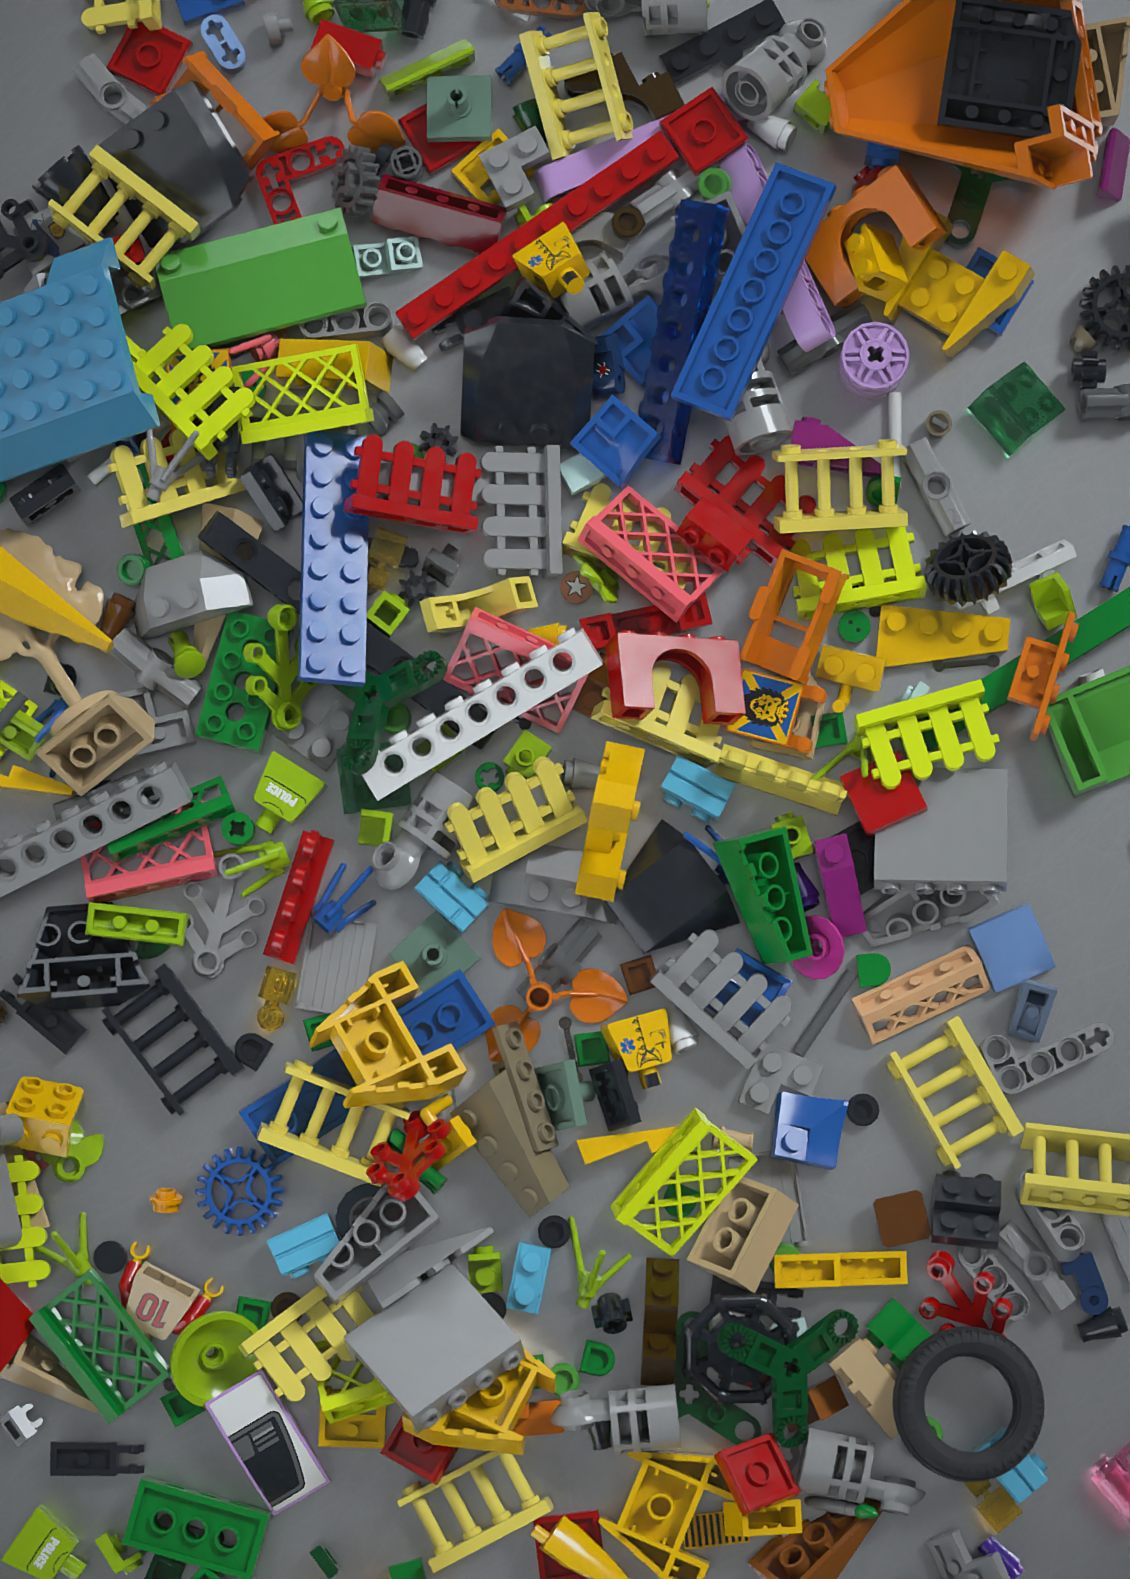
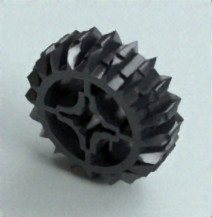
(1119, 282)
(968, 568)

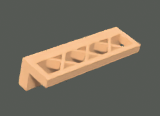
(920, 988)

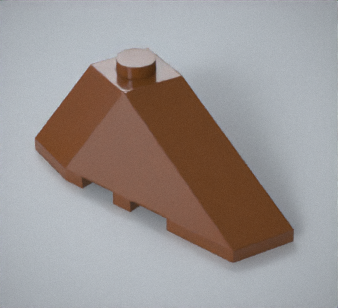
(816, 1552)

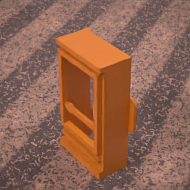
(211, 80)
(777, 655)

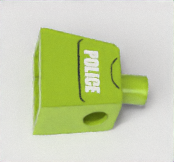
(285, 792)
(45, 1548)

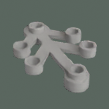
(219, 922)

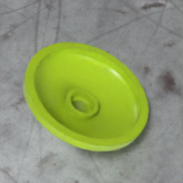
(203, 1376)

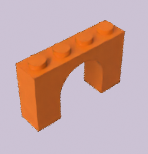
(891, 193)

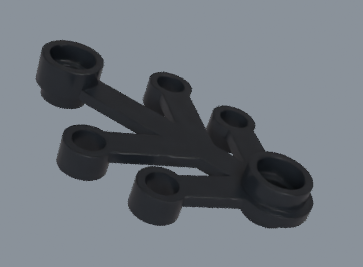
(20, 244)

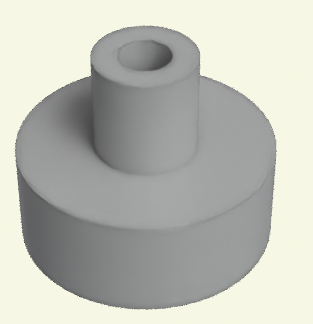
(276, 27)

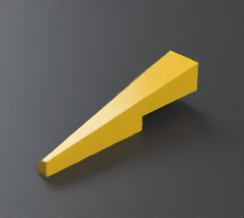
(37, 605)

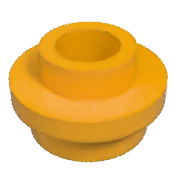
(165, 1200)

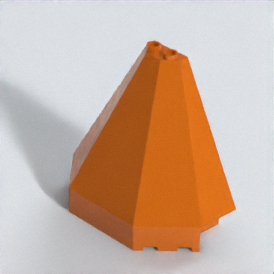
(892, 89)

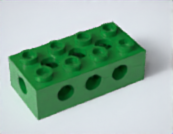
(222, 692)
(180, 1544)

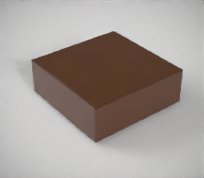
(638, 974)

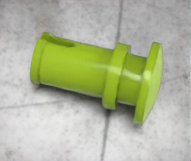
(187, 660)

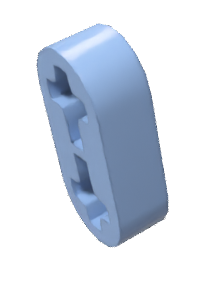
(217, 47)

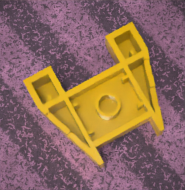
(954, 296)
(610, 821)
(381, 1049)
(490, 1413)
(663, 1508)

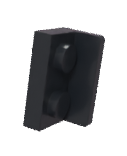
(272, 491)
(44, 494)
(615, 1095)

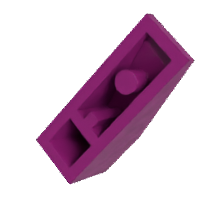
(813, 435)
(840, 884)

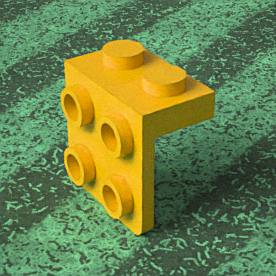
(46, 1113)

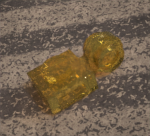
(387, 551)
(276, 989)
(996, 1507)

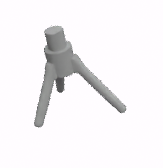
(163, 477)

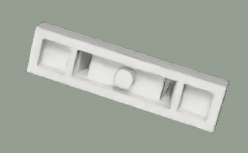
(1038, 563)

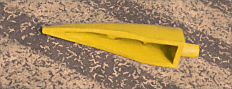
(576, 1551)

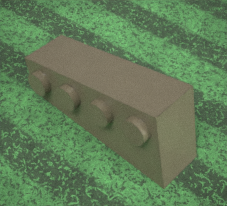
(505, 1145)

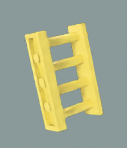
(546, 78)
(128, 187)
(856, 515)
(987, 1092)
(307, 1144)
(1070, 1191)
(473, 1535)

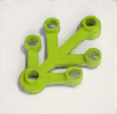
(286, 706)

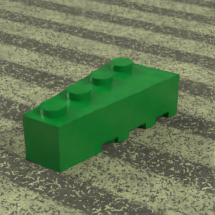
(767, 892)

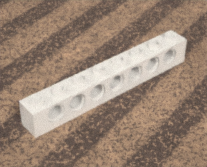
(584, 660)

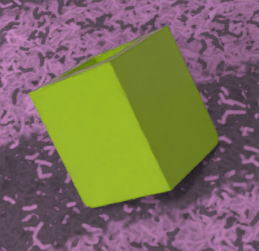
(1052, 600)
(375, 827)

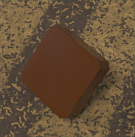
(901, 1218)

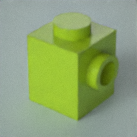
(387, 613)
(524, 754)
(797, 833)

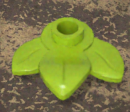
(601, 579)
(82, 1152)

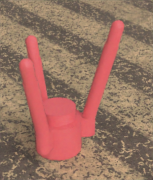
(261, 348)

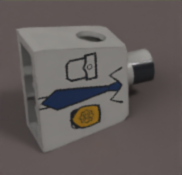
(59, 240)

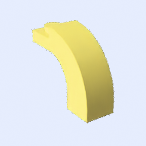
(501, 599)

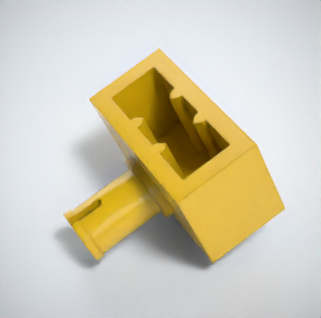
(773, 1520)

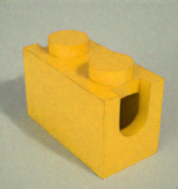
(876, 262)

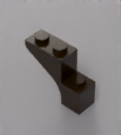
(655, 95)
(660, 1321)

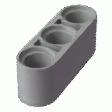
(362, 328)
(1055, 1229)
(1006, 1287)

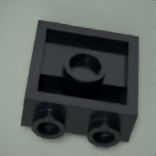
(966, 1210)

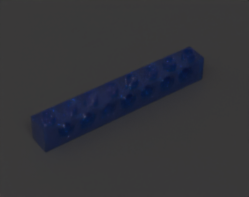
(699, 287)

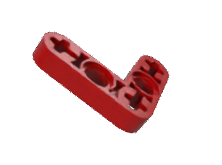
(289, 175)

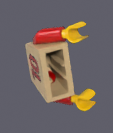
(159, 1300)

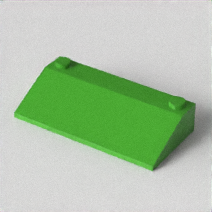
(262, 280)
(1093, 731)

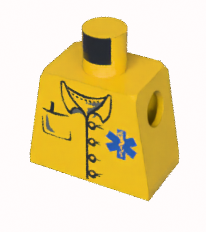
(553, 263)
(641, 1044)

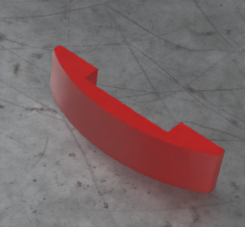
(645, 620)

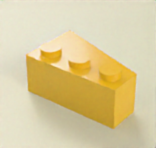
(374, 360)

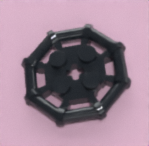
(728, 1367)

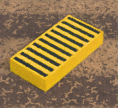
(708, 1530)

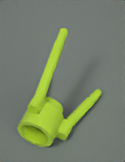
(272, 857)

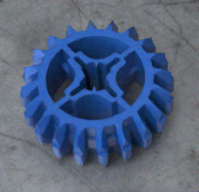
(217, 1175)

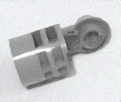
(659, 16)
(774, 69)
(612, 289)
(761, 416)
(420, 829)
(624, 1410)
(852, 1473)

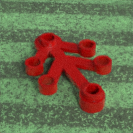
(405, 1182)
(967, 1312)

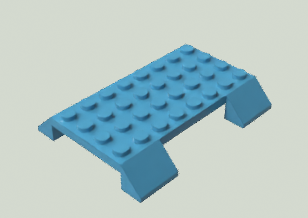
(67, 367)

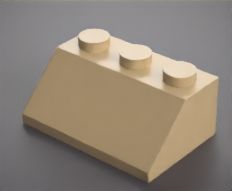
(98, 742)
(743, 1234)

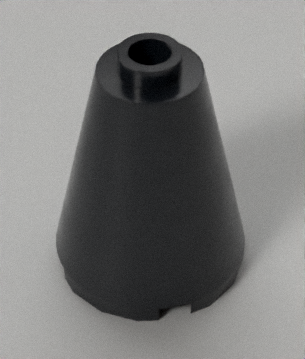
(64, 179)

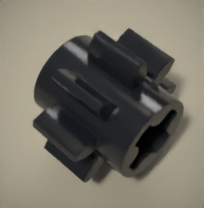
(1088, 370)
(438, 433)
(414, 581)
(611, 1313)

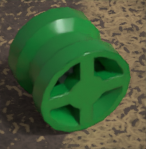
(242, 833)

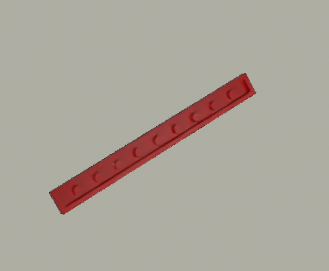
(573, 209)

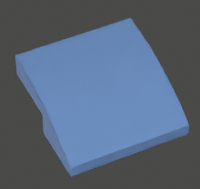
(1011, 947)

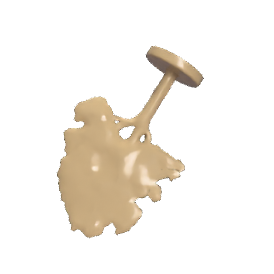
(61, 578)

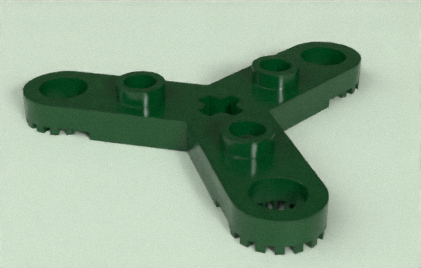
(970, 201)
(370, 717)
(789, 1386)
(720, 1419)

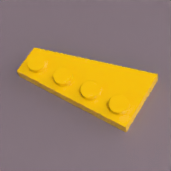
(928, 635)

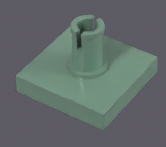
(459, 108)
(434, 952)
(564, 1094)

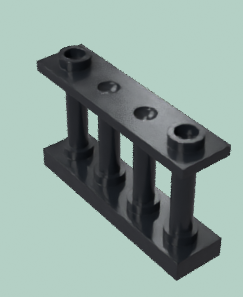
(185, 1010)

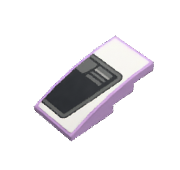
(267, 1442)

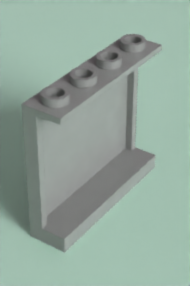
(955, 842)
(435, 1346)

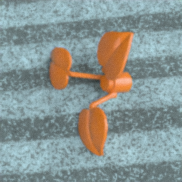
(333, 69)
(593, 995)

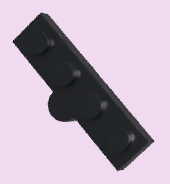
(723, 42)

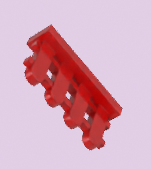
(696, 486)
(397, 491)
(298, 897)

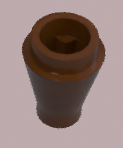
(117, 614)

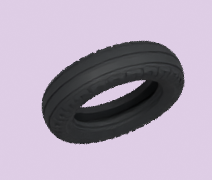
(1026, 1401)

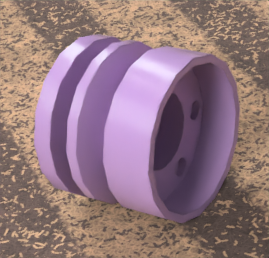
(879, 377)

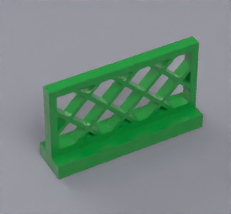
(85, 1366)

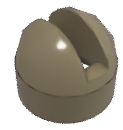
(1082, 340)
(935, 429)

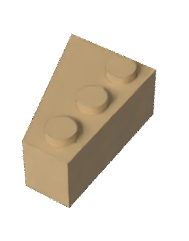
(1108, 55)
(867, 1381)

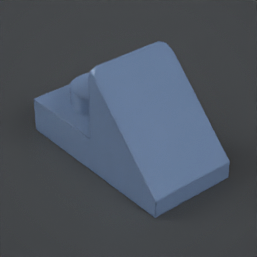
(1032, 1010)

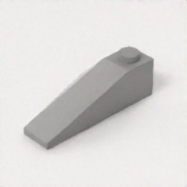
(908, 913)
(419, 1264)

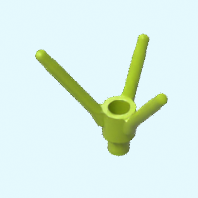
(852, 748)
(76, 1261)
(591, 1282)

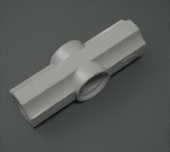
(944, 506)

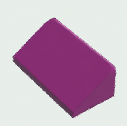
(1114, 165)

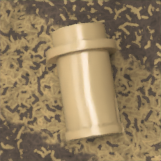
(742, 1138)

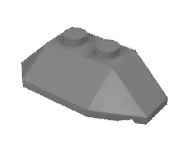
(188, 593)
(547, 883)

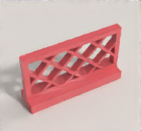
(638, 566)
(521, 643)
(152, 878)

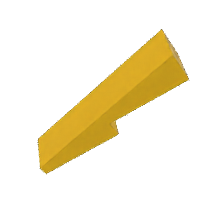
(28, 781)
(600, 1147)
(840, 1269)

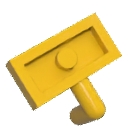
(850, 670)
(459, 1137)

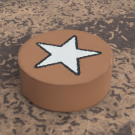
(575, 588)

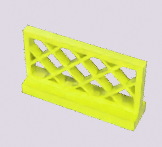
(314, 420)
(665, 1163)
(350, 1401)

